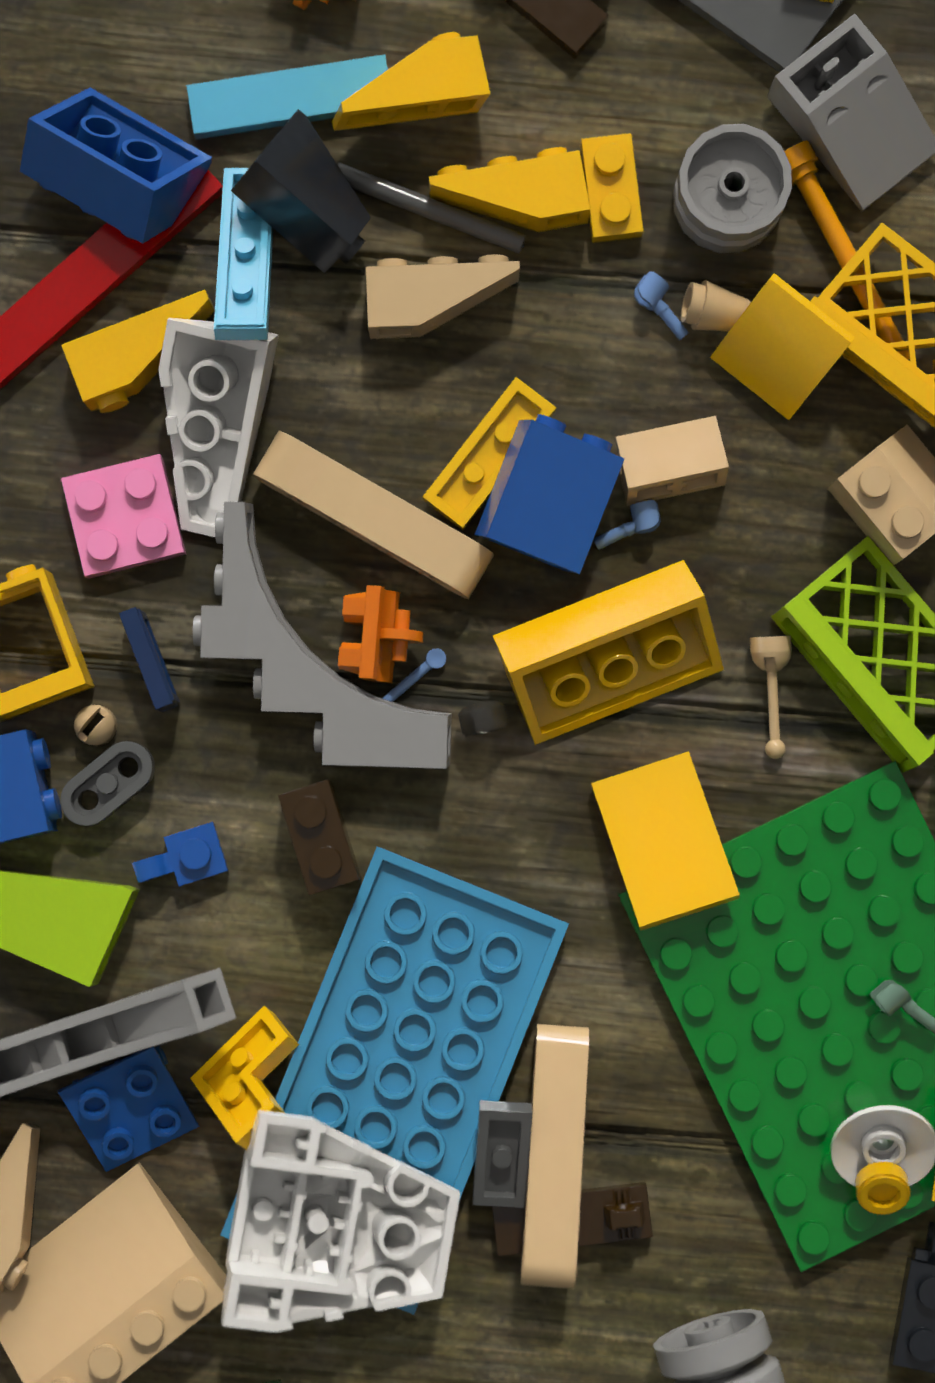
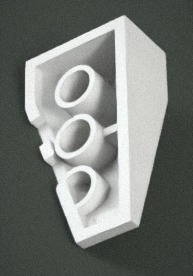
(213, 415)

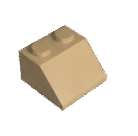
(892, 494)

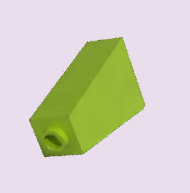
(63, 922)

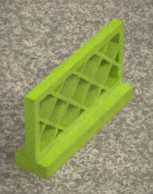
(847, 672)

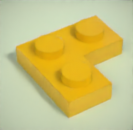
(236, 1071)

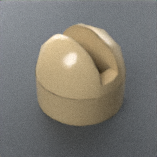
(103, 731)

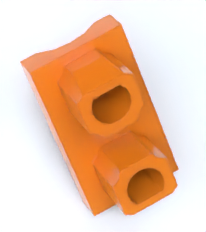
(383, 635)

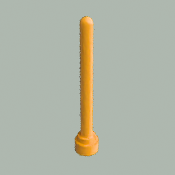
(803, 175)

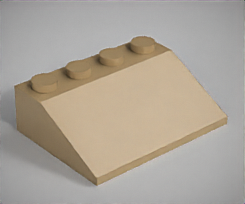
(108, 1288)

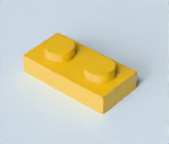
(612, 187)

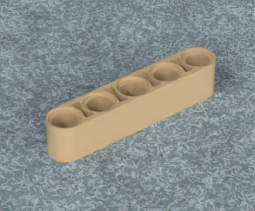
(373, 514)
(555, 1156)

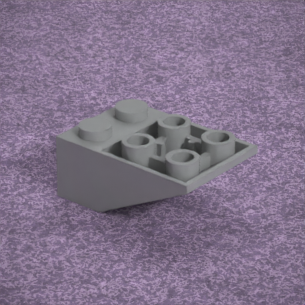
(854, 112)

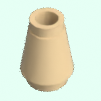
(711, 307)

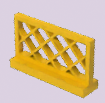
(867, 350)

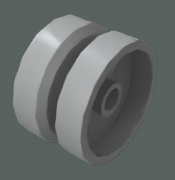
(738, 159)
(720, 1350)

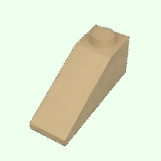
(16, 1203)

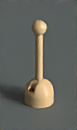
(771, 656)

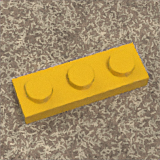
(474, 468)

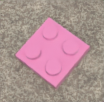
(123, 516)

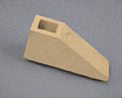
(419, 298)

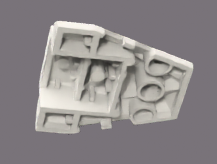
(330, 1228)

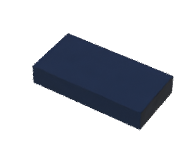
(149, 659)

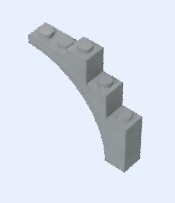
(250, 625)
(114, 1030)

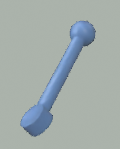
(434, 659)

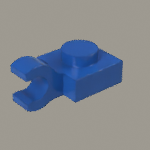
(190, 855)

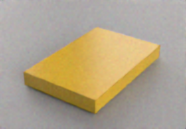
(665, 841)

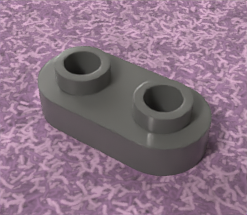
(108, 782)

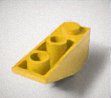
(528, 193)

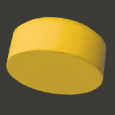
(882, 1188)

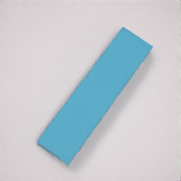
(274, 97)
(242, 268)

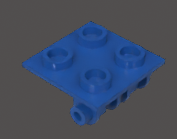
(129, 1107)

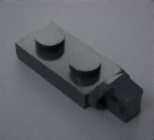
(915, 1321)

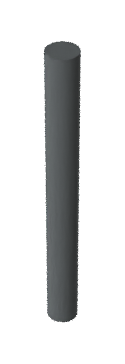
(433, 209)

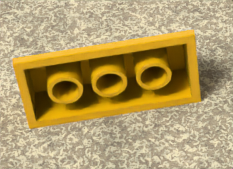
(610, 651)

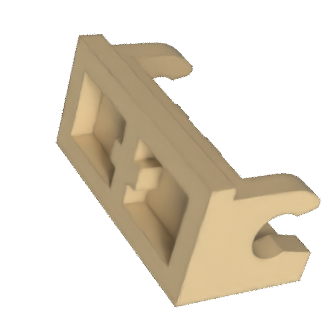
(672, 460)

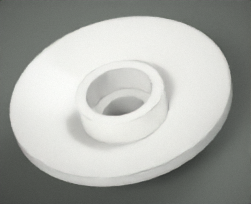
(884, 1136)

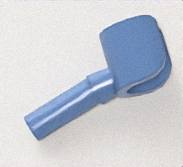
(649, 295)
(645, 520)

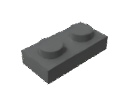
(502, 1154)

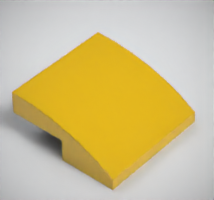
(782, 346)

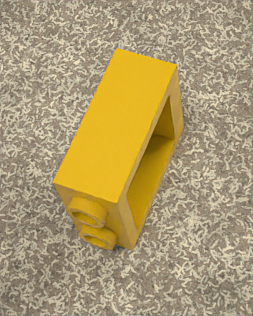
(59, 685)

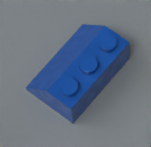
(112, 163)

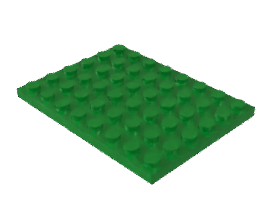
(783, 1000)

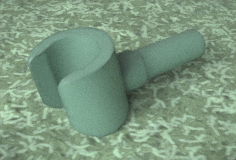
(891, 997)

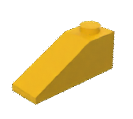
(431, 82)
(126, 355)

